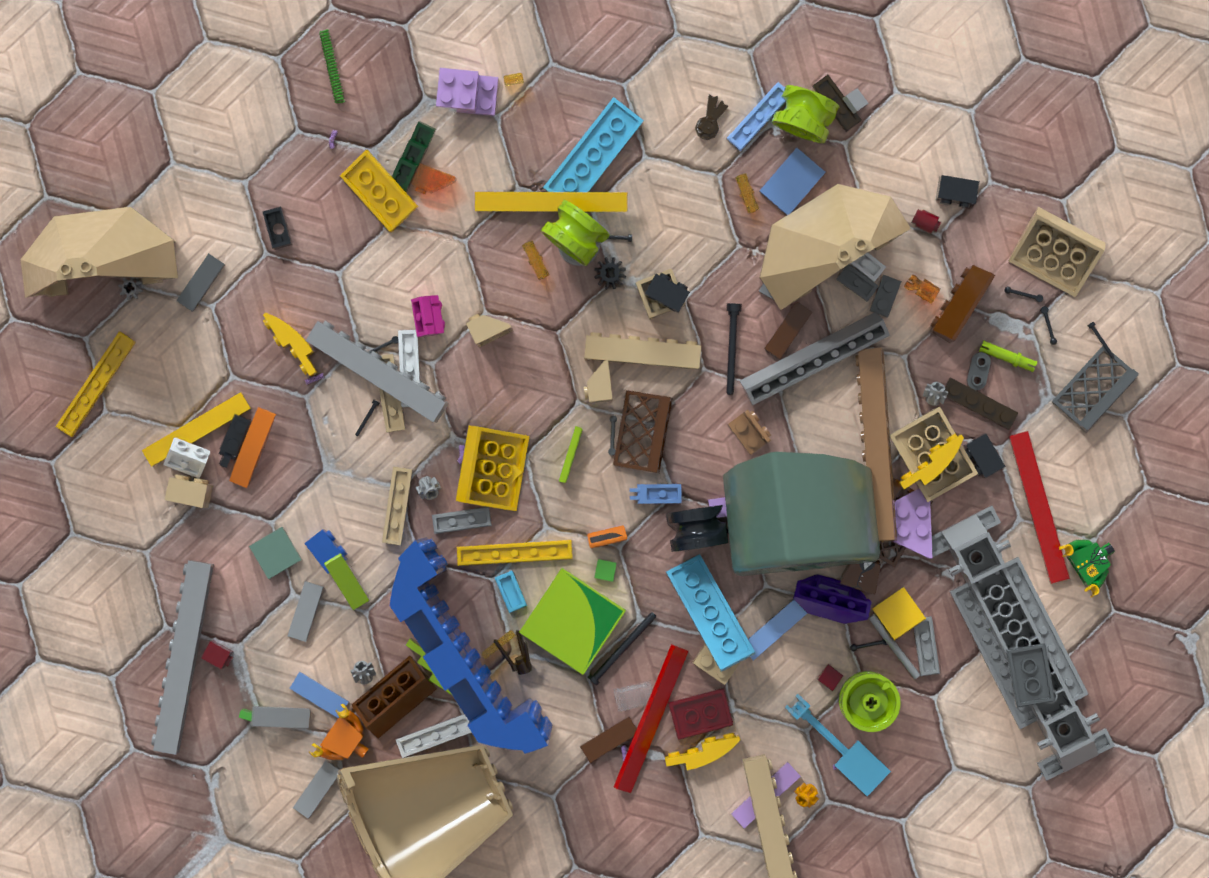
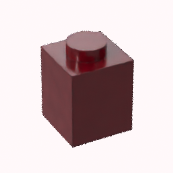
(217, 655)

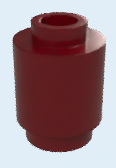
(926, 221)

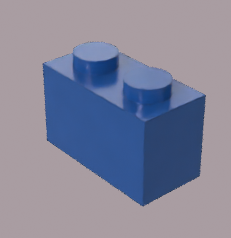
(324, 547)

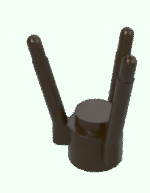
(522, 663)

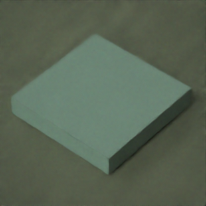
(275, 552)

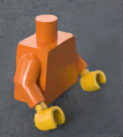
(342, 738)

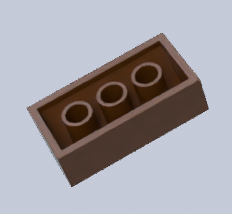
(962, 303)
(393, 697)

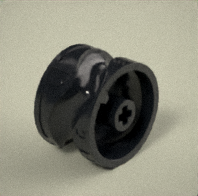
(697, 528)

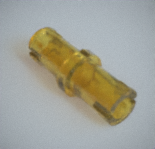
(747, 193)
(535, 260)

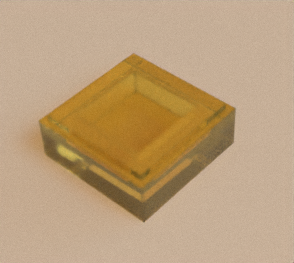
(513, 79)

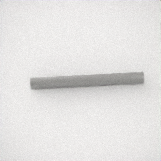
(893, 645)

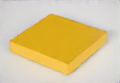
(899, 613)

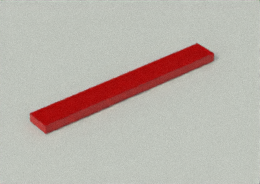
(1038, 507)
(650, 718)

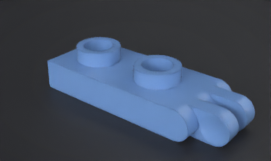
(657, 493)

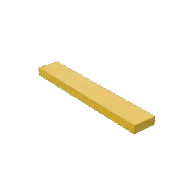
(95, 384)
(198, 427)
(514, 552)

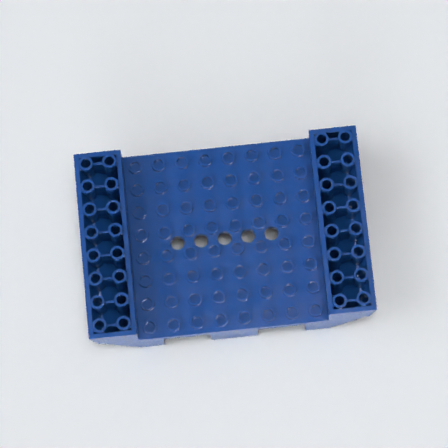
(454, 660)

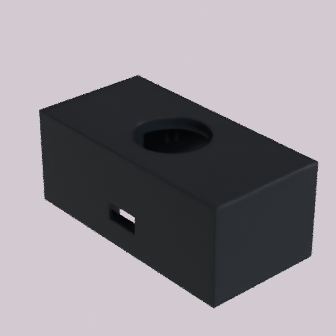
(271, 218)

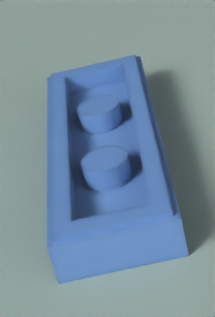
(318, 694)

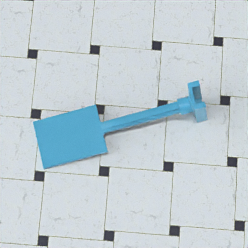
(856, 763)

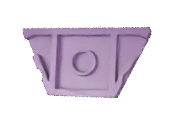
(914, 523)

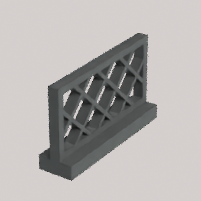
(1107, 400)

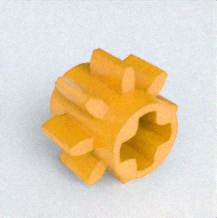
(806, 795)

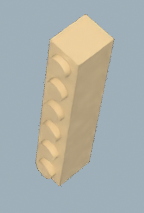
(642, 352)

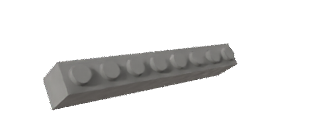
(814, 358)
(377, 371)

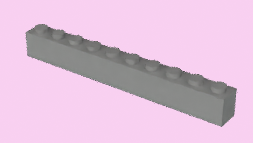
(183, 657)

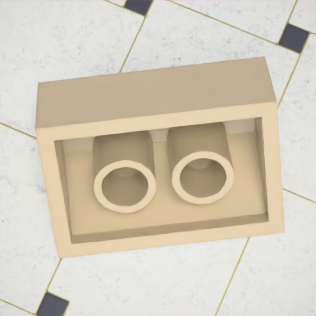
(487, 329)
(599, 385)

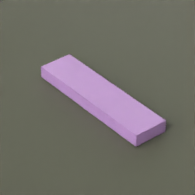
(784, 779)

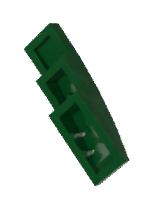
(413, 155)

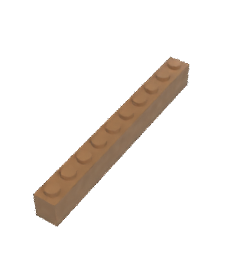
(877, 438)

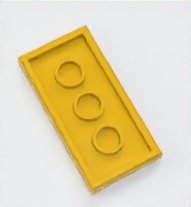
(379, 191)

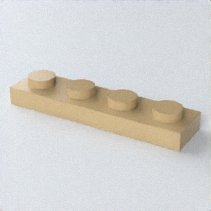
(391, 406)
(397, 506)

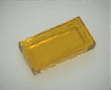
(502, 640)

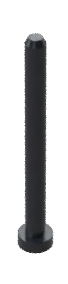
(621, 649)

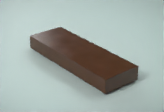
(788, 330)
(609, 739)

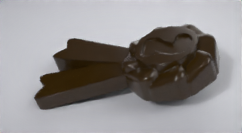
(707, 126)

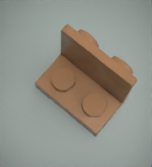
(749, 431)

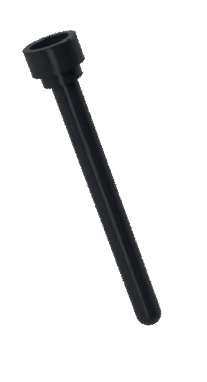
(734, 311)

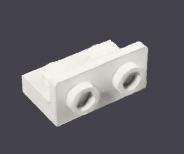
(186, 458)

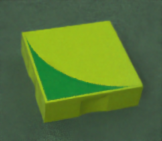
(572, 621)

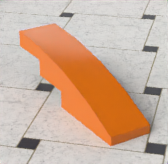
(252, 447)

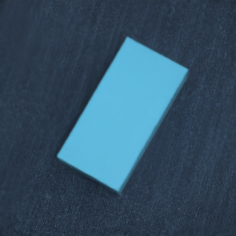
(510, 591)

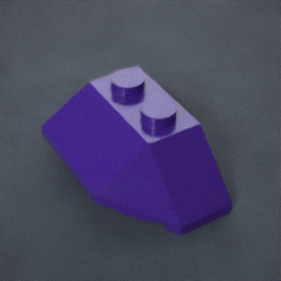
(831, 600)

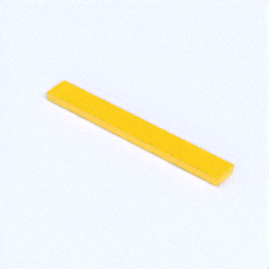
(551, 201)

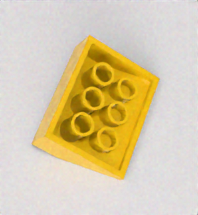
(481, 467)

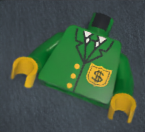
(1089, 562)

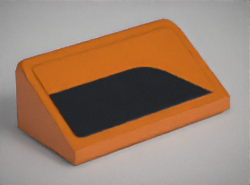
(607, 536)

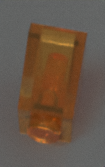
(431, 179)

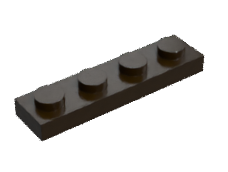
(980, 403)

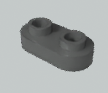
(979, 371)

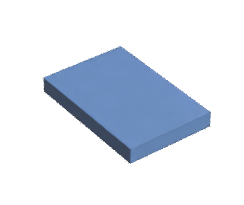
(792, 181)

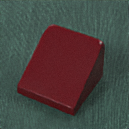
(830, 677)

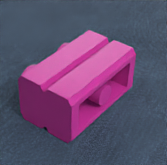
(428, 316)

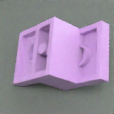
(467, 91)

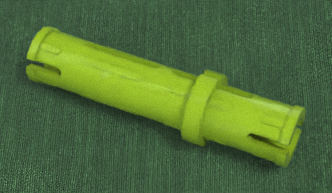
(1008, 356)

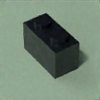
(957, 191)
(667, 292)
(984, 456)

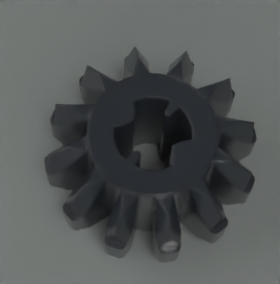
(617, 271)

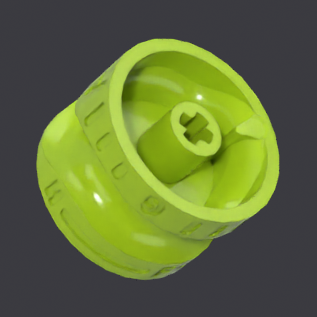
(806, 114)
(575, 233)
(859, 690)

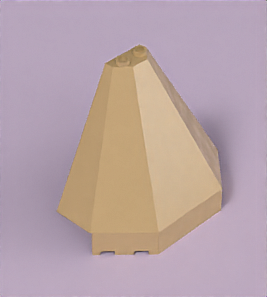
(825, 238)
(97, 244)

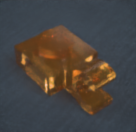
(924, 288)

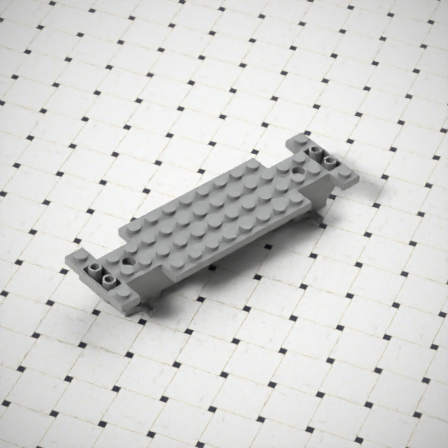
(1008, 614)

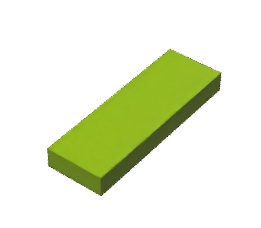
(570, 454)
(346, 581)

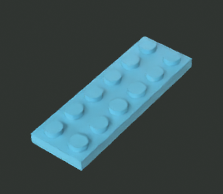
(595, 149)
(710, 613)

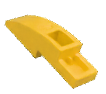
(286, 336)
(940, 459)
(711, 750)

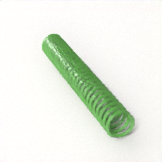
(328, 67)

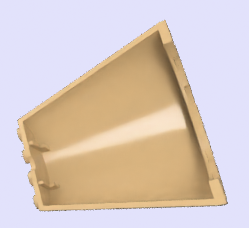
(424, 810)

